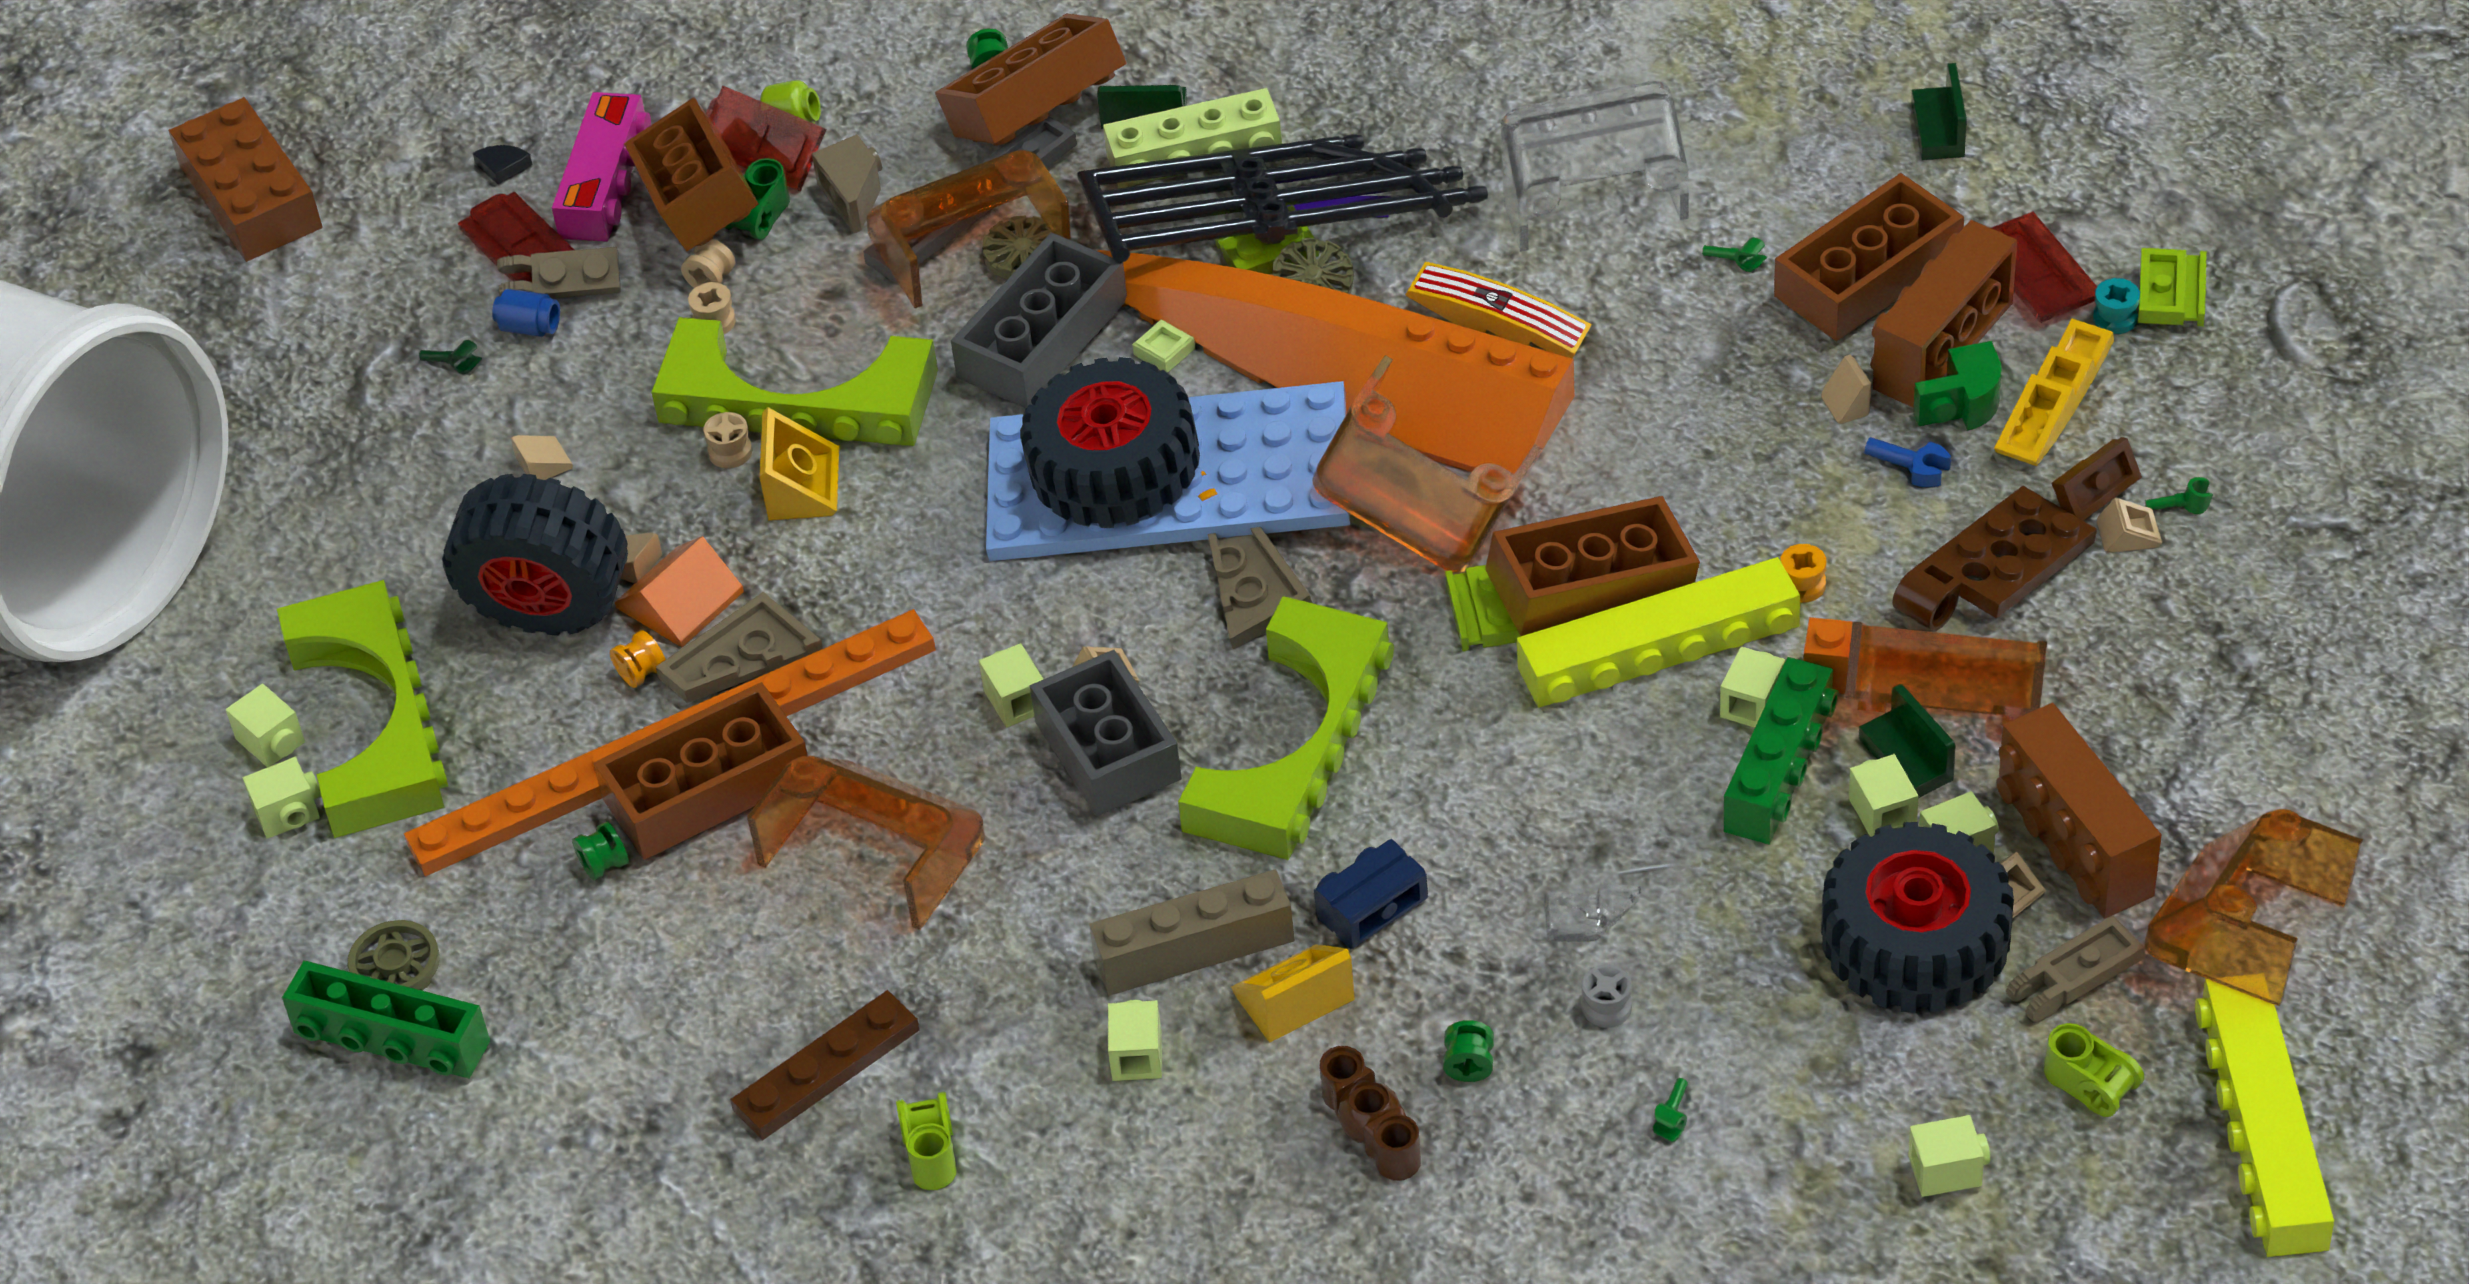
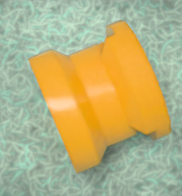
(1806, 569)
(637, 658)

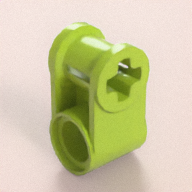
(2091, 1070)
(928, 1141)

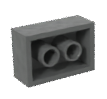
(1105, 732)

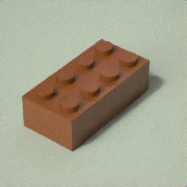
(1031, 79)
(691, 174)
(245, 179)
(1864, 256)
(1943, 309)
(1588, 562)
(698, 770)
(2078, 811)

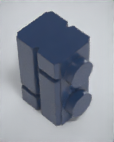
(1370, 893)

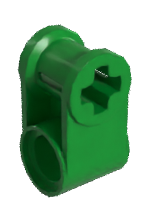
(770, 189)

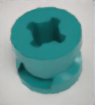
(2116, 305)

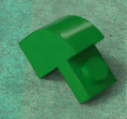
(1966, 392)

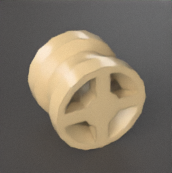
(708, 263)
(712, 302)
(727, 440)

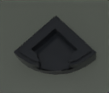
(502, 161)

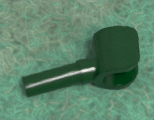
(460, 359)

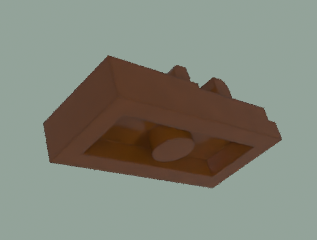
(2097, 479)

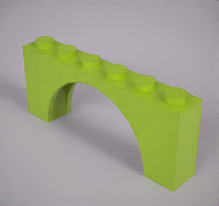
(875, 406)
(396, 772)
(1273, 803)

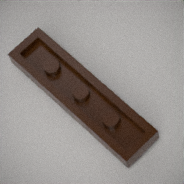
(825, 1064)

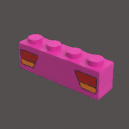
(599, 167)

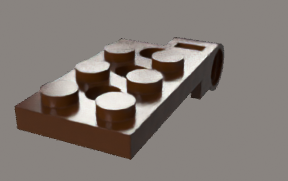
(1934, 586)

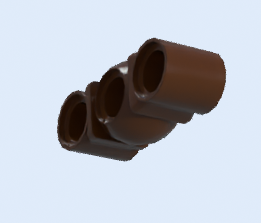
(1370, 1113)

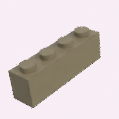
(1192, 932)

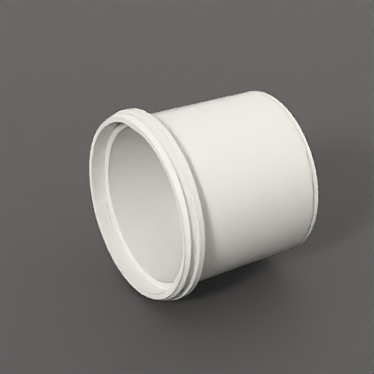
(102, 470)

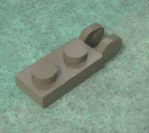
(565, 272)
(2076, 968)

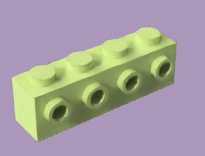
(1193, 130)

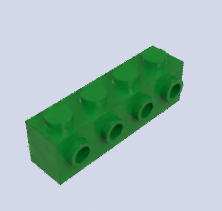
(1779, 750)
(386, 1019)

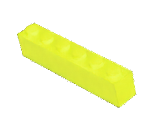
(1658, 632)
(2265, 1122)

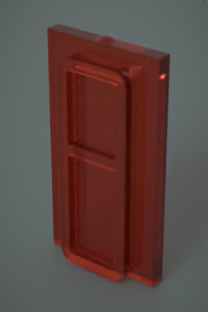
(762, 131)
(510, 227)
(2045, 272)

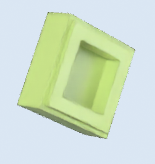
(1164, 346)

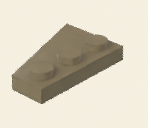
(1252, 583)
(737, 649)

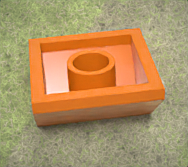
(682, 592)

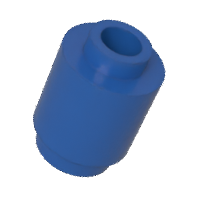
(526, 313)

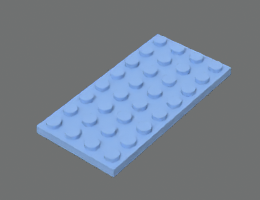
(1254, 452)

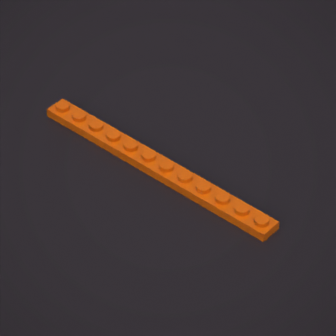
(575, 781)

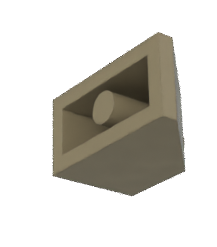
(849, 178)

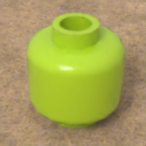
(793, 98)

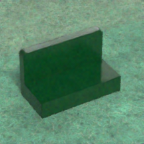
(1128, 102)
(1940, 118)
(1915, 739)

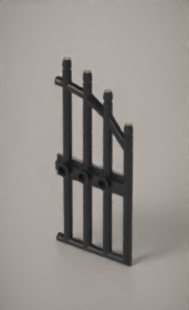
(1258, 195)

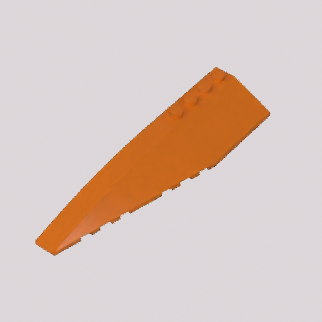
(1453, 388)

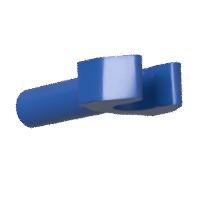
(1916, 461)

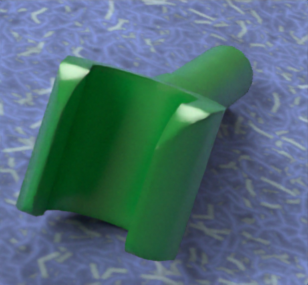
(1745, 257)
(2193, 500)
(1670, 1121)

